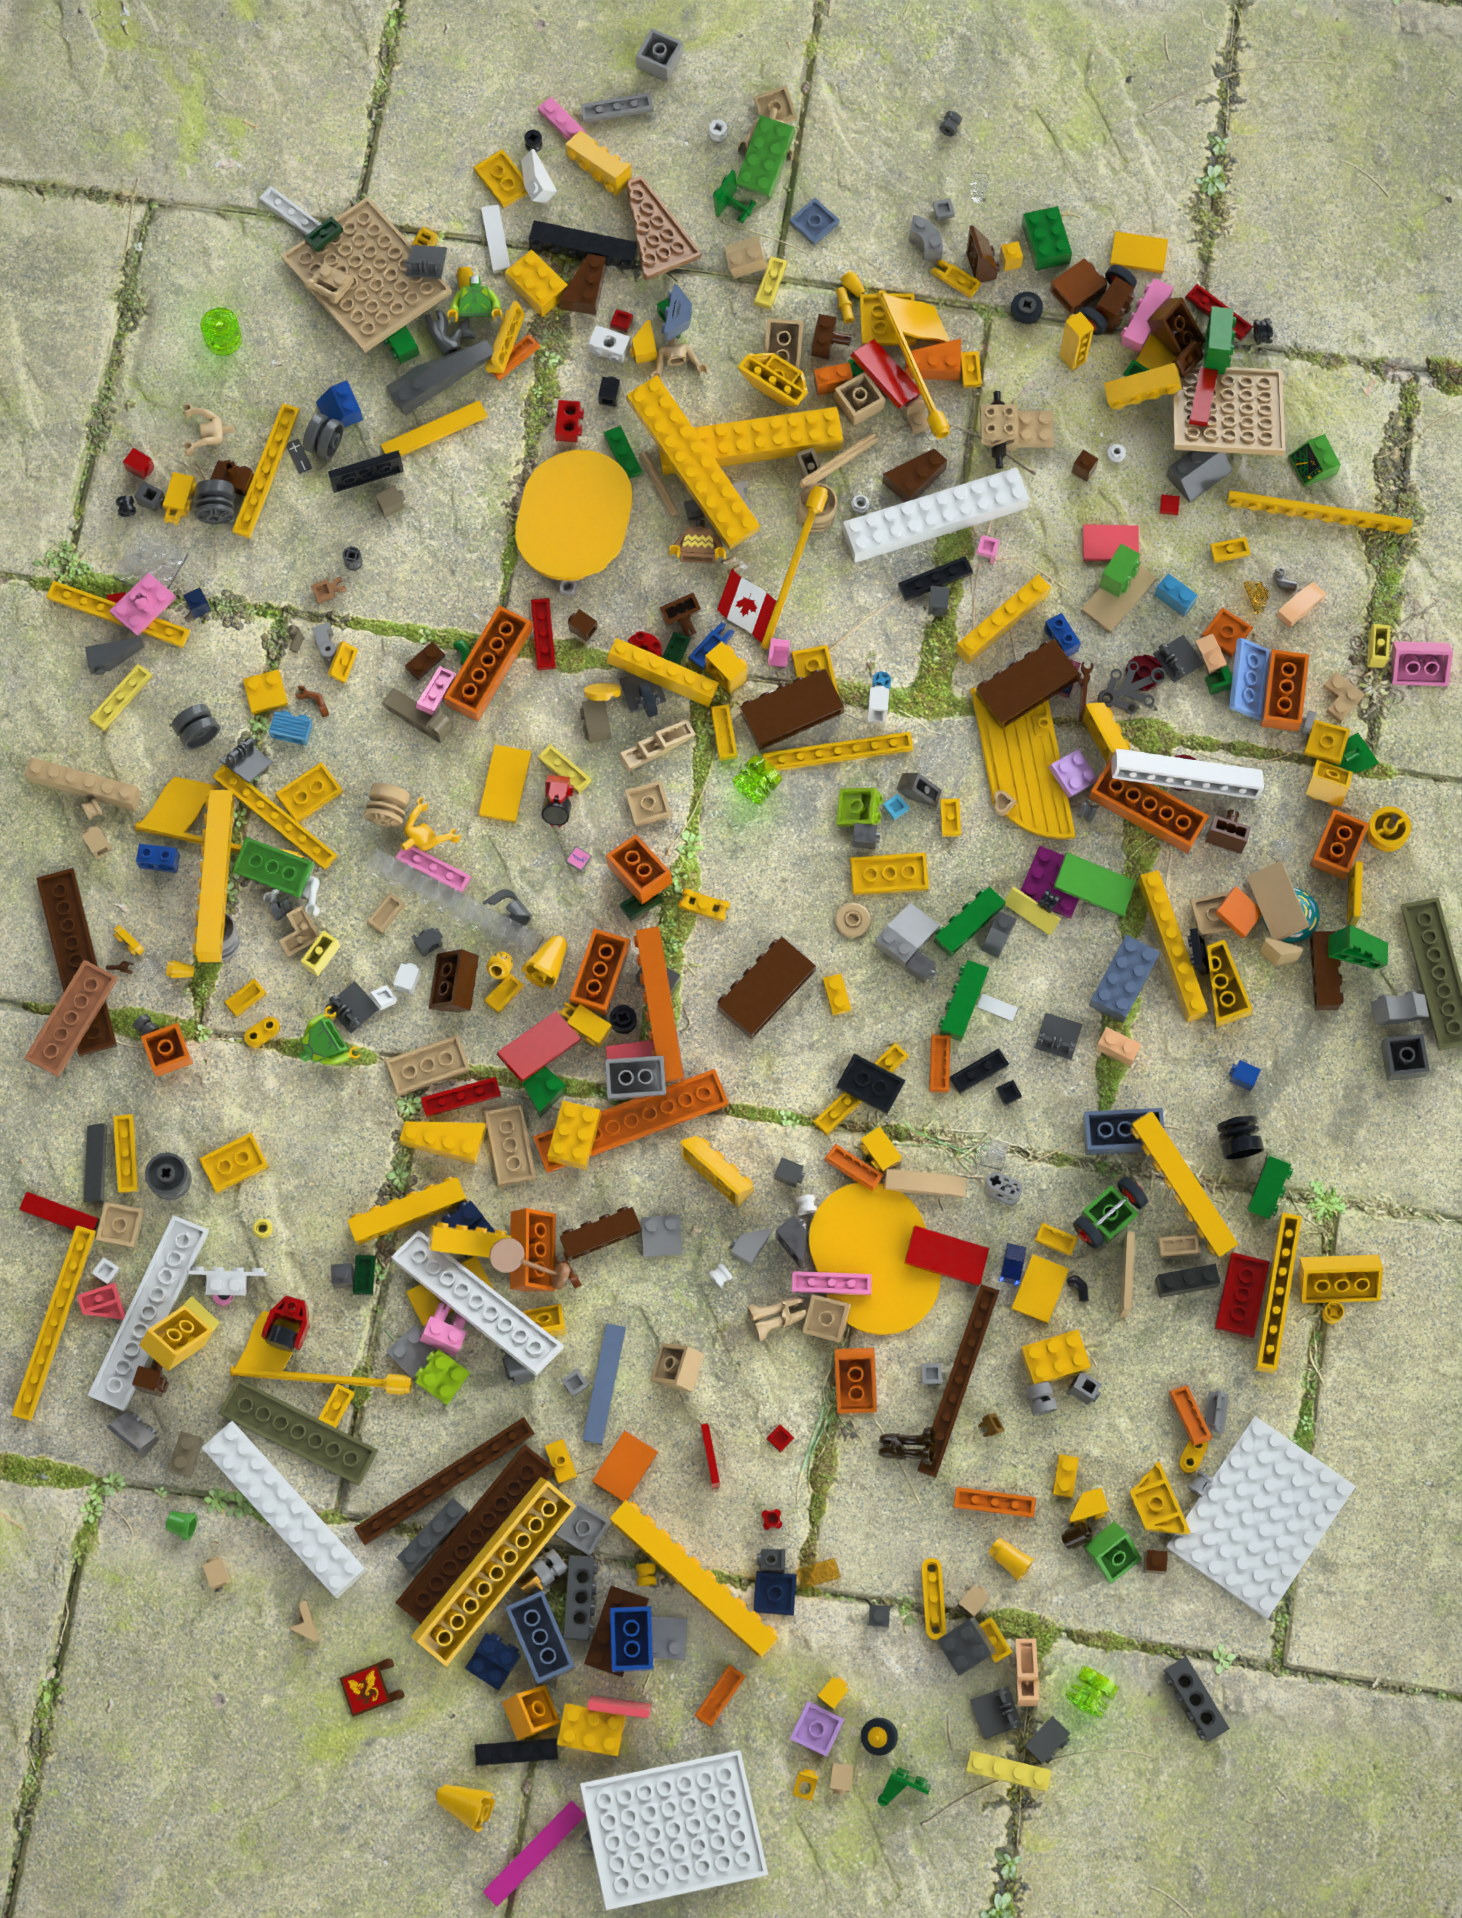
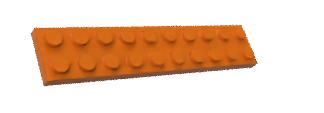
(648, 1115)

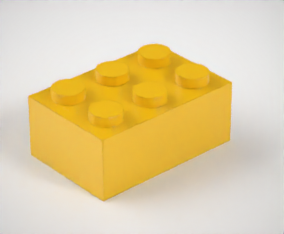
(536, 283)
(574, 1135)
(176, 1338)
(1055, 1358)
(591, 1730)

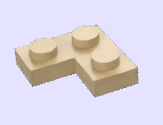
(1347, 696)
(304, 933)

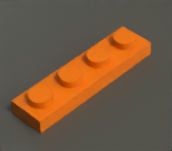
(994, 1502)

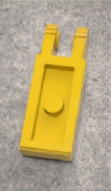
(956, 278)

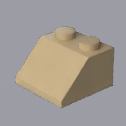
(746, 257)
(677, 1367)

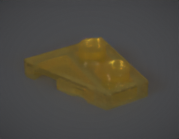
(1257, 594)

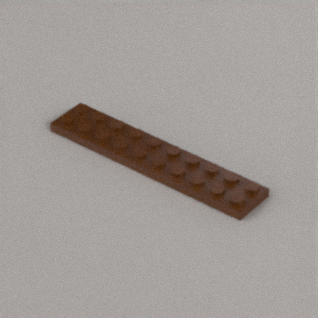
(72, 946)
(473, 1533)

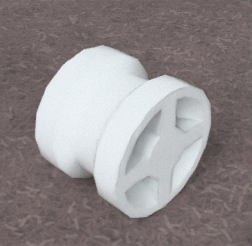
(715, 134)
(806, 1204)
(720, 1275)

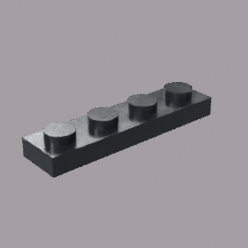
(938, 576)
(516, 1752)

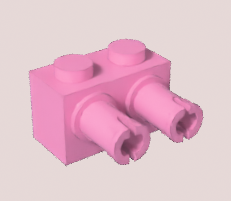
(443, 1335)

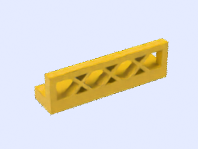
(505, 339)

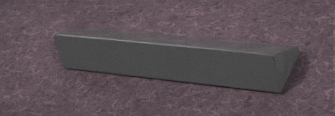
(95, 1163)

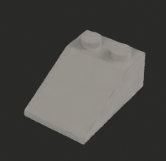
(906, 935)
(635, 1077)

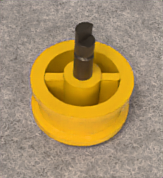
(1388, 829)

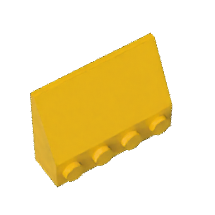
(716, 1169)

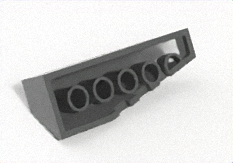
(436, 375)

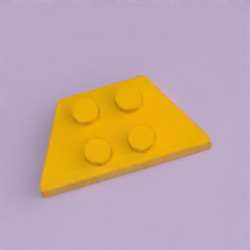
(1158, 1504)

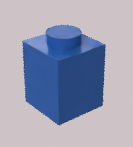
(1244, 1075)

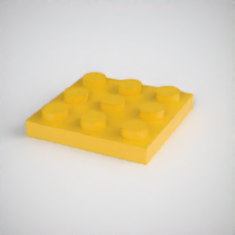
(875, 322)

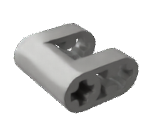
(994, 1191)

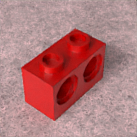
(568, 421)

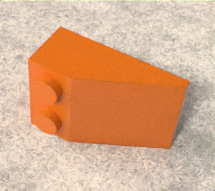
(855, 1380)

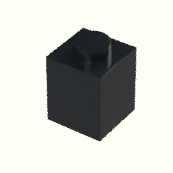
(609, 391)

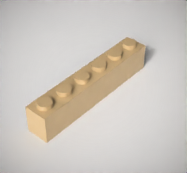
(82, 784)

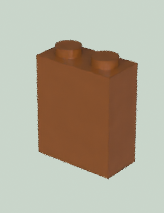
(1078, 286)

